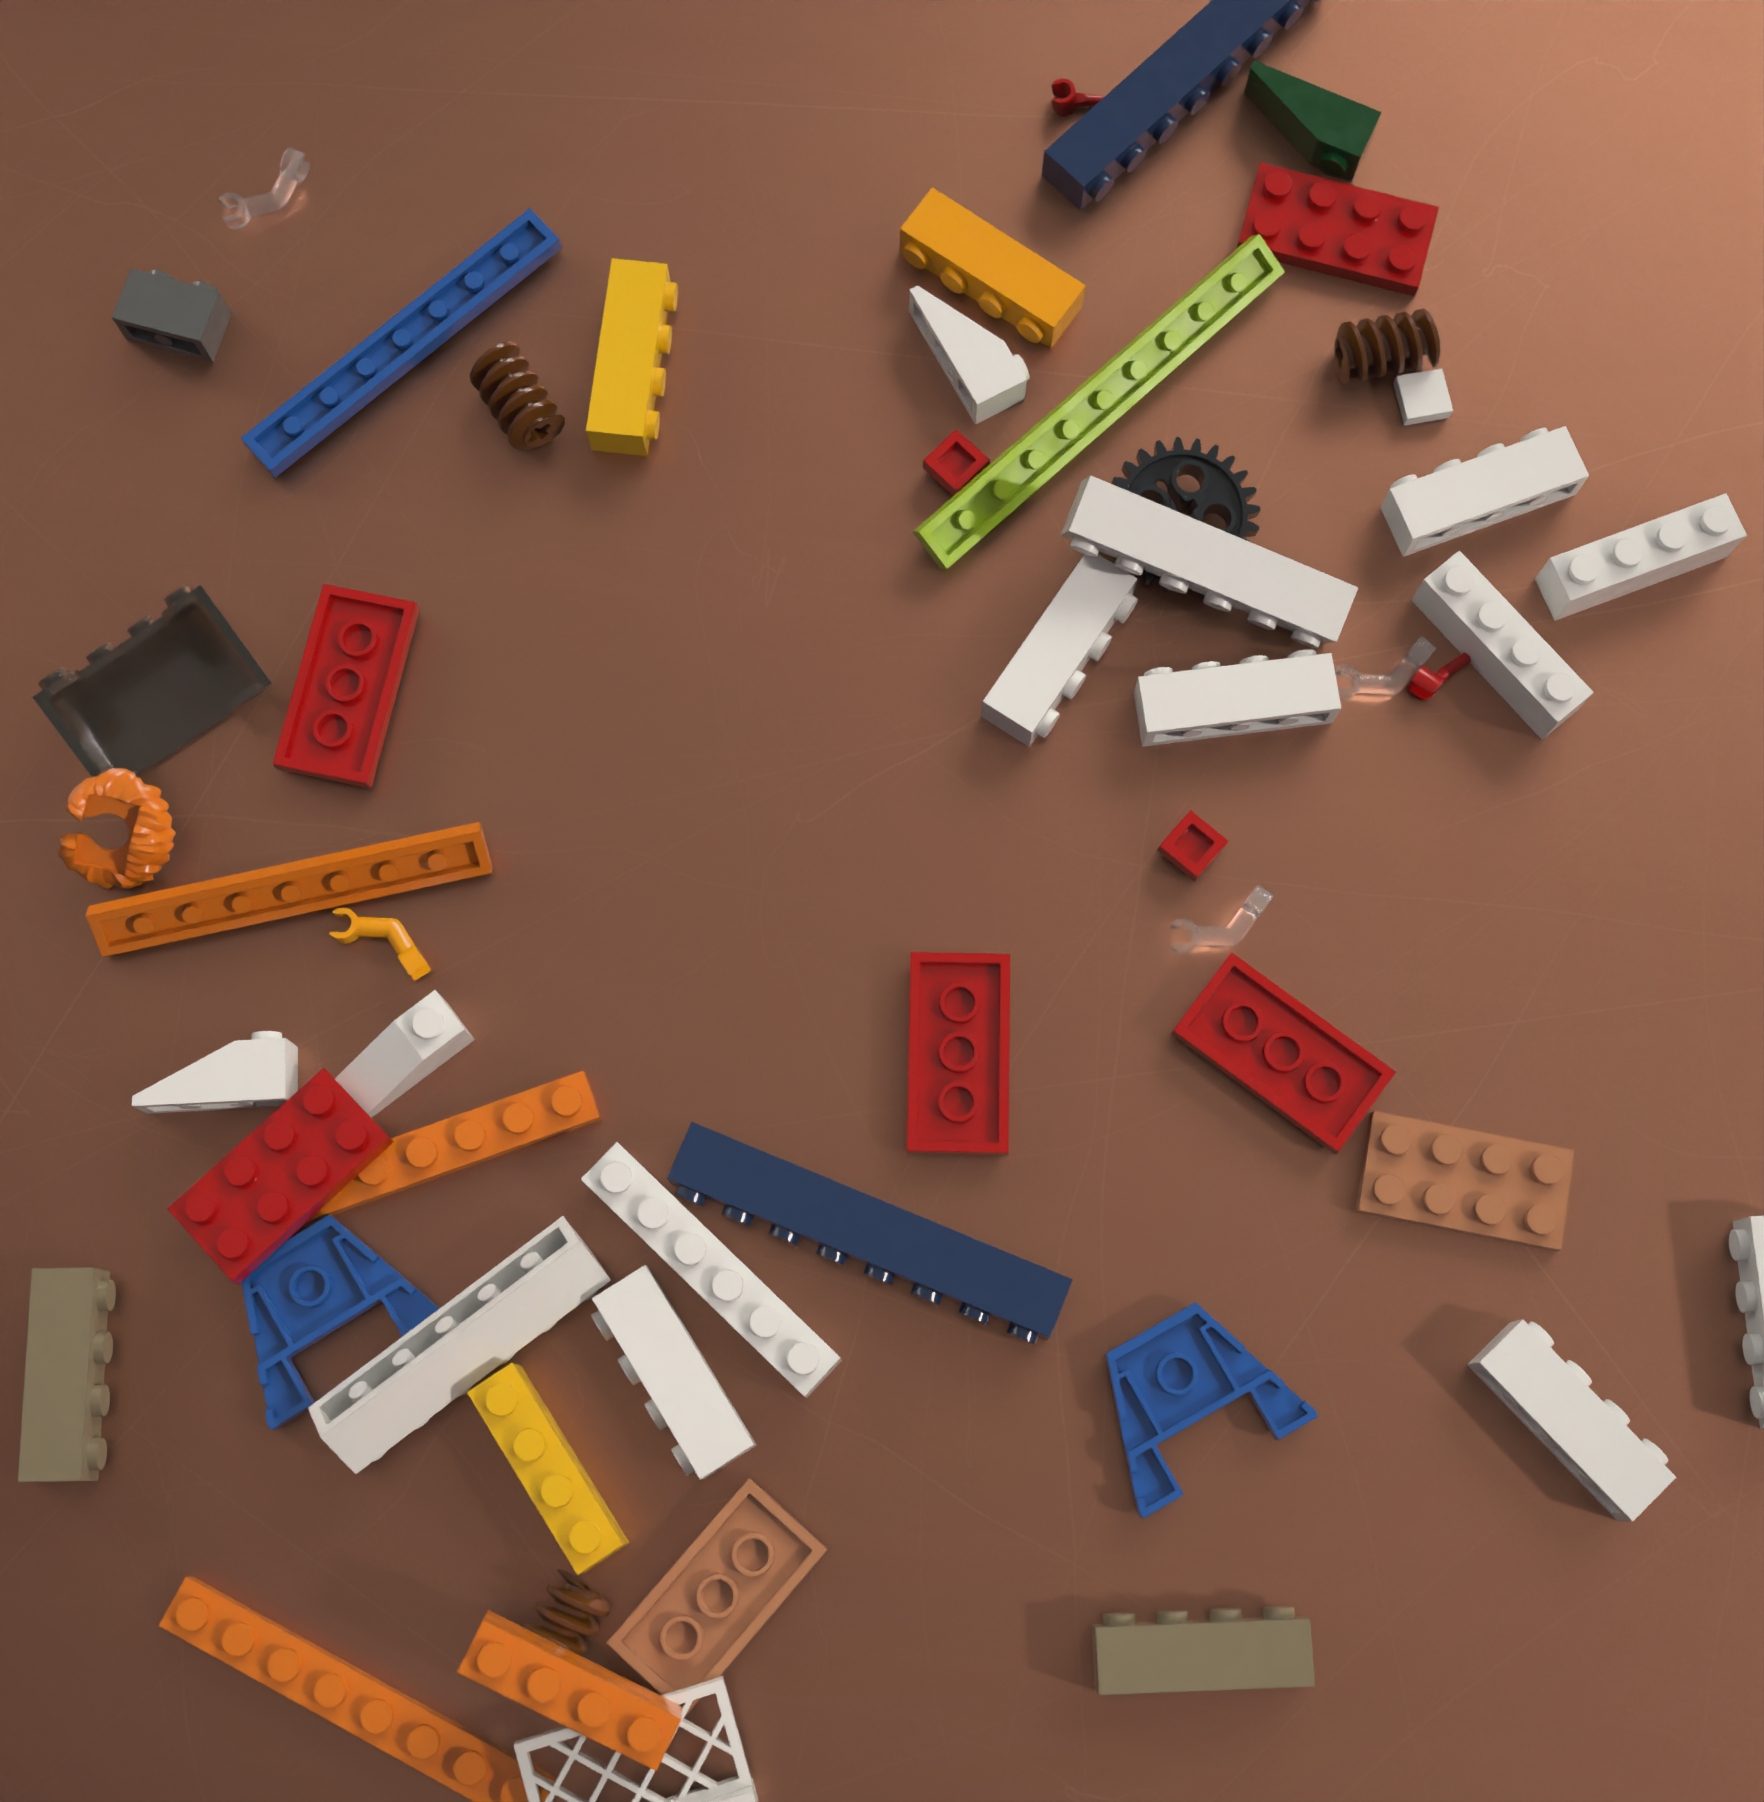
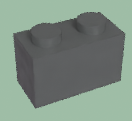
(172, 314)

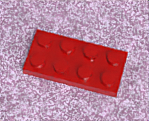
(1340, 228)
(346, 686)
(959, 1053)
(1283, 1053)
(280, 1176)

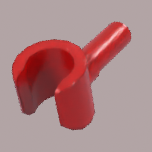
(1068, 105)
(1426, 682)

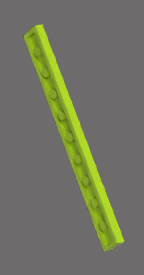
(1098, 402)

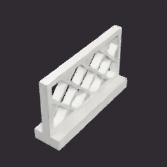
(734, 1789)

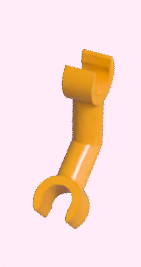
(386, 928)

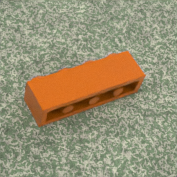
(571, 1690)

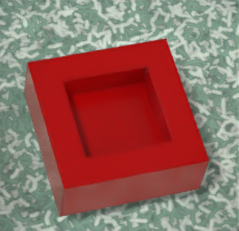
(955, 462)
(1192, 845)

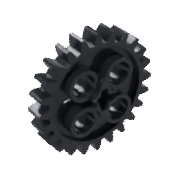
(1218, 492)

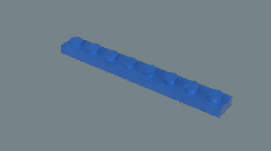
(401, 343)

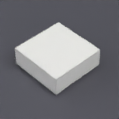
(1423, 397)

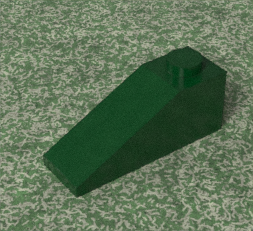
(1318, 123)

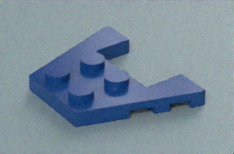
(310, 1291)
(1177, 1378)

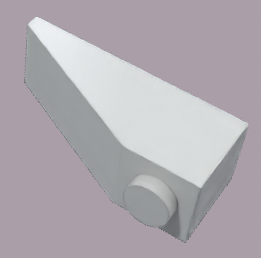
(971, 357)
(405, 1054)
(234, 1077)

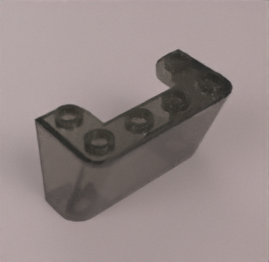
(153, 688)

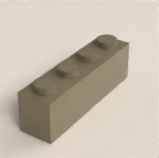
(66, 1375)
(1202, 1654)

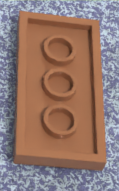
(1465, 1181)
(718, 1593)

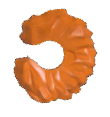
(148, 822)

